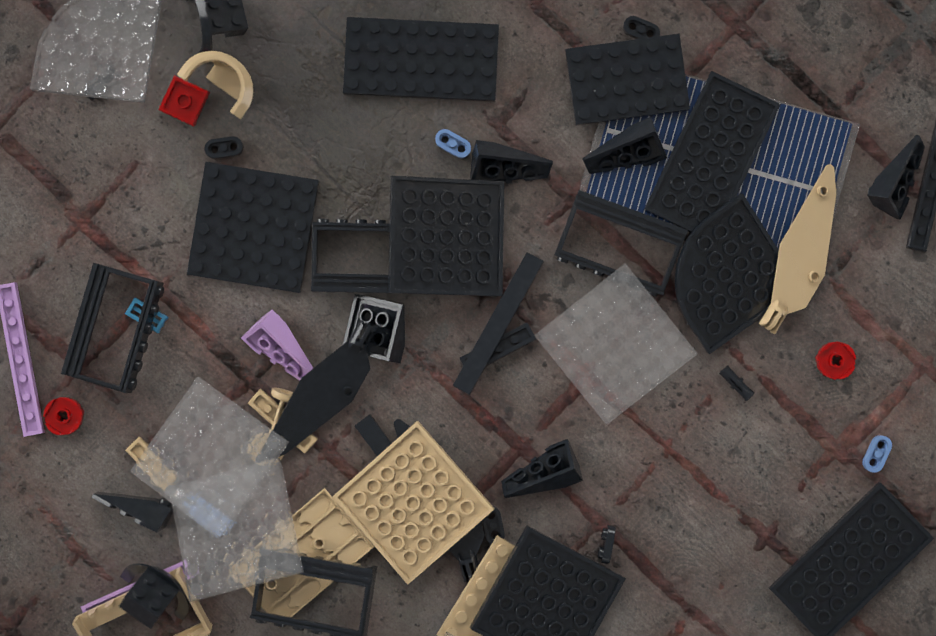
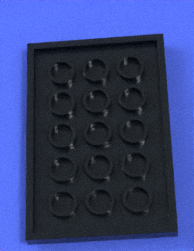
(627, 79)

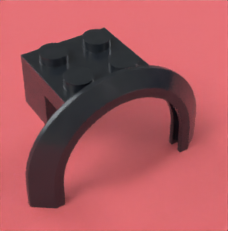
(220, 18)
(152, 594)

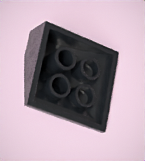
(388, 317)

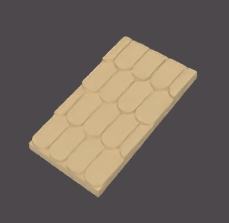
(321, 531)

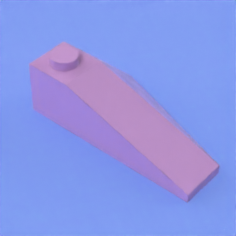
(274, 339)

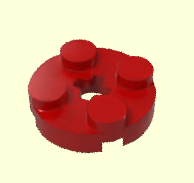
(846, 361)
(52, 417)

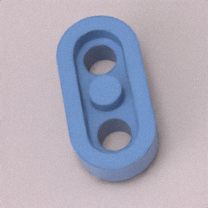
(453, 143)
(878, 454)

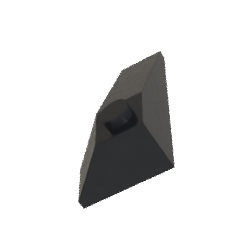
(502, 163)
(892, 184)
(550, 471)
(148, 511)

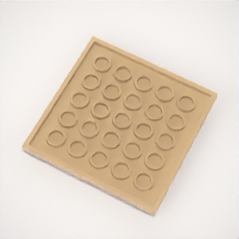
(413, 502)

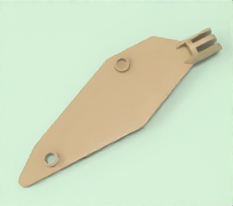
(803, 253)

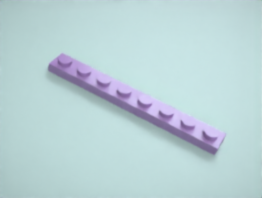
(20, 360)

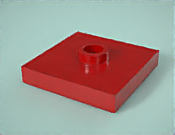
(184, 101)

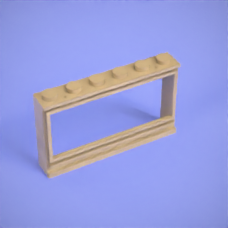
(110, 610)

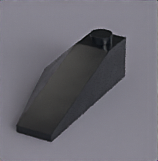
(631, 147)

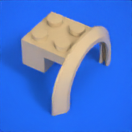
(227, 75)

